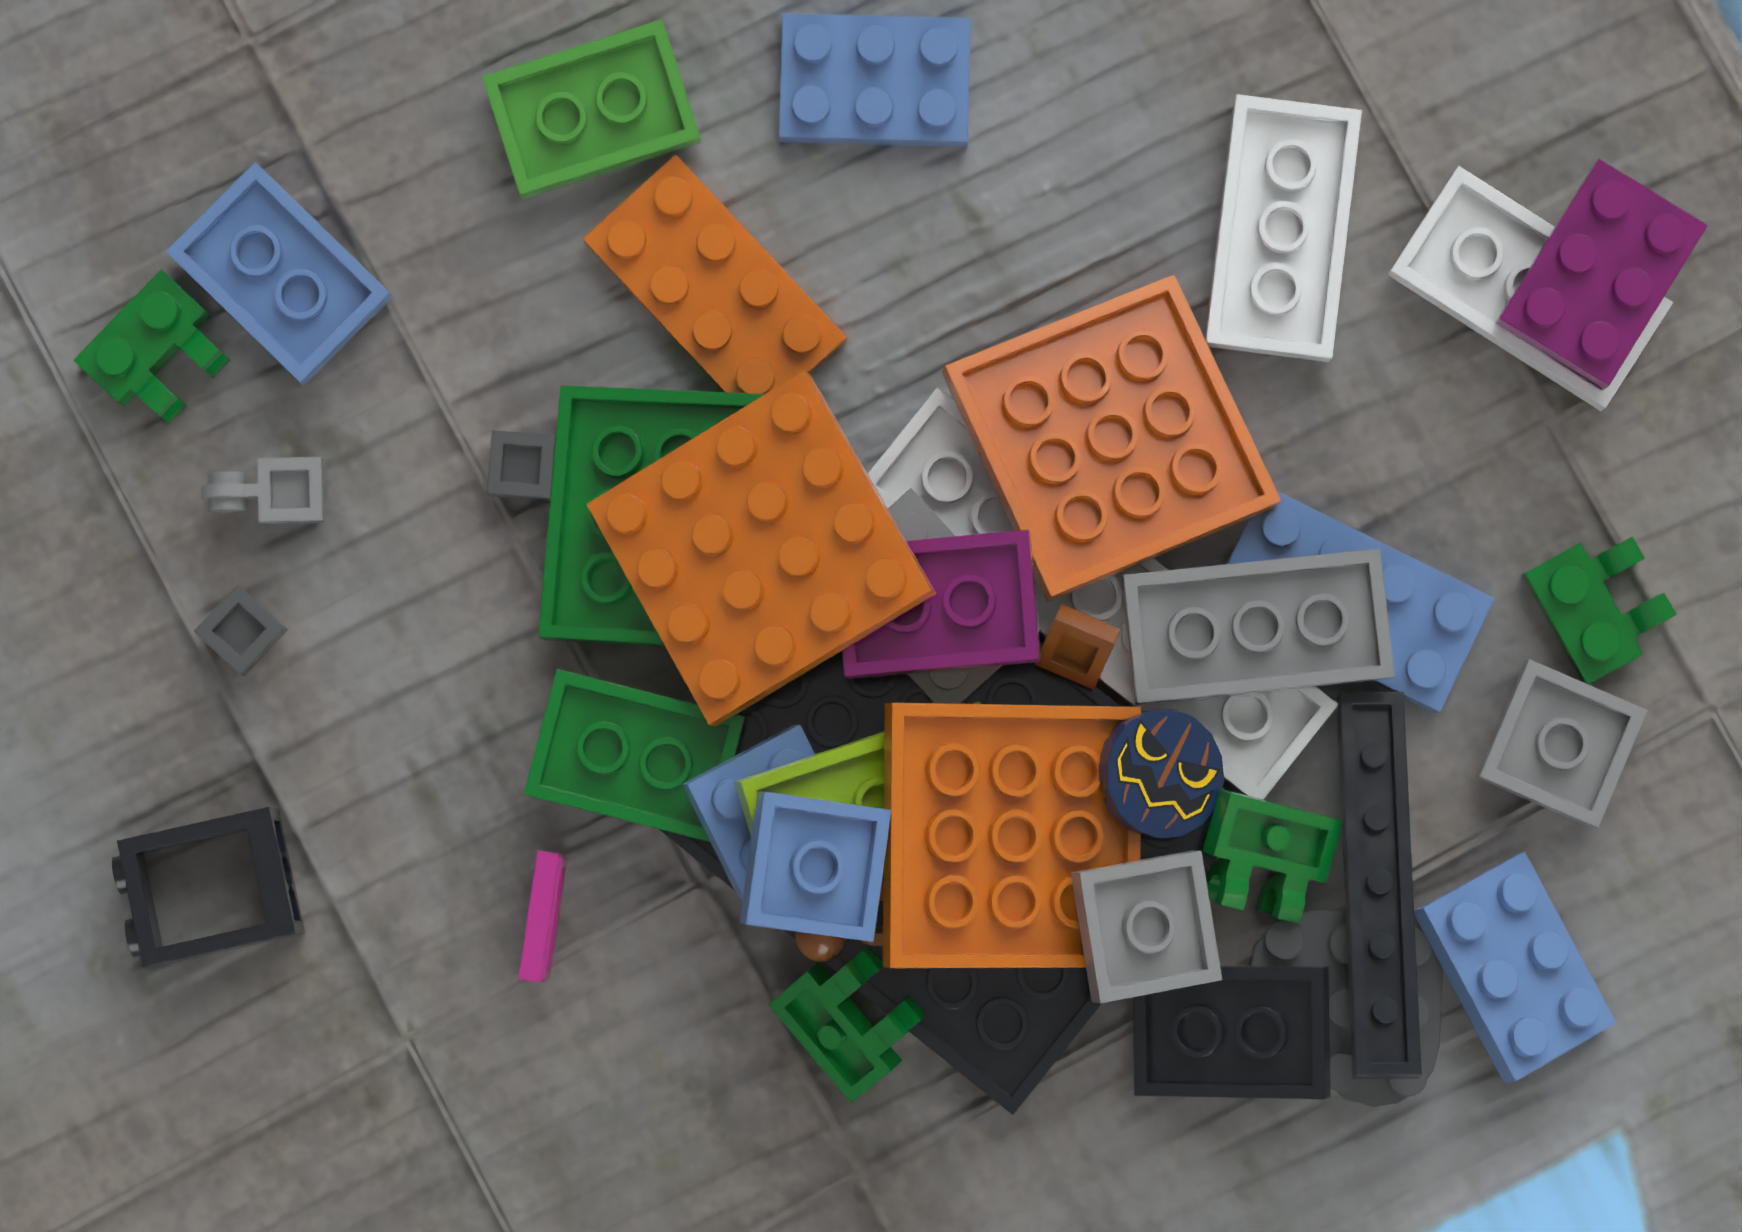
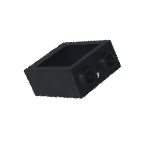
(272, 872)

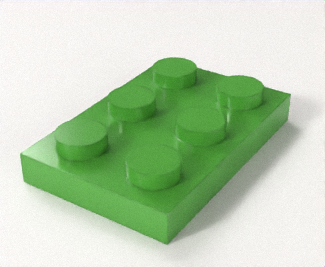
(591, 109)

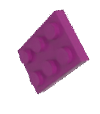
(1601, 274)
(976, 618)

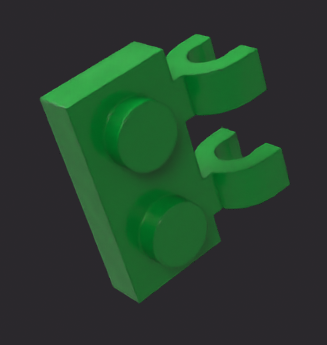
(144, 340)
(1584, 612)
(1272, 837)
(837, 1031)

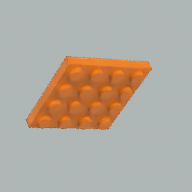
(1111, 437)
(760, 549)
(989, 827)

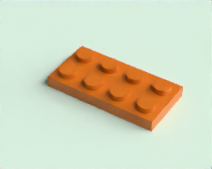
(712, 284)

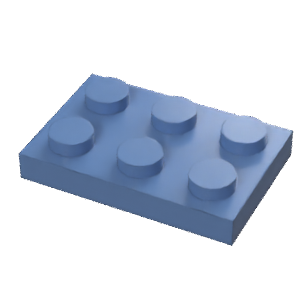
(874, 80)
(279, 273)
(1514, 967)

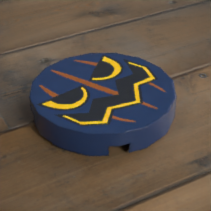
(1161, 773)

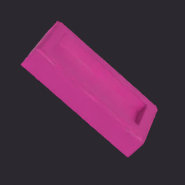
(543, 917)

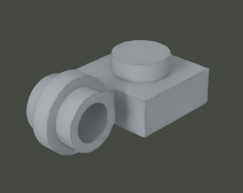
(285, 490)

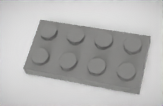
(1257, 626)

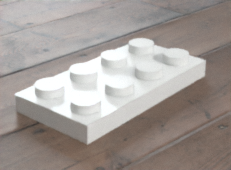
(1283, 228)
(1473, 258)

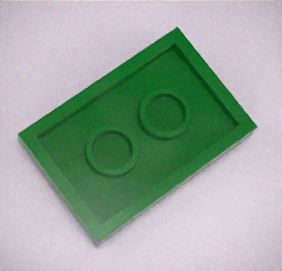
(626, 752)

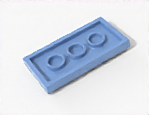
(1428, 611)

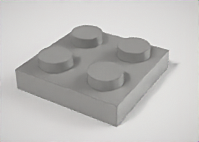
(1561, 743)
(1146, 926)

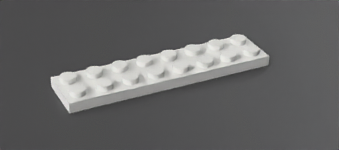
(1254, 731)

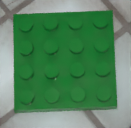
(600, 443)

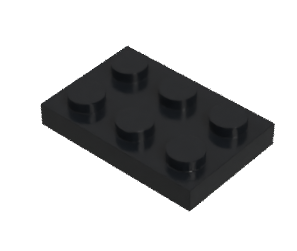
(1237, 1036)

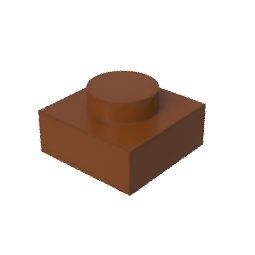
(1077, 646)

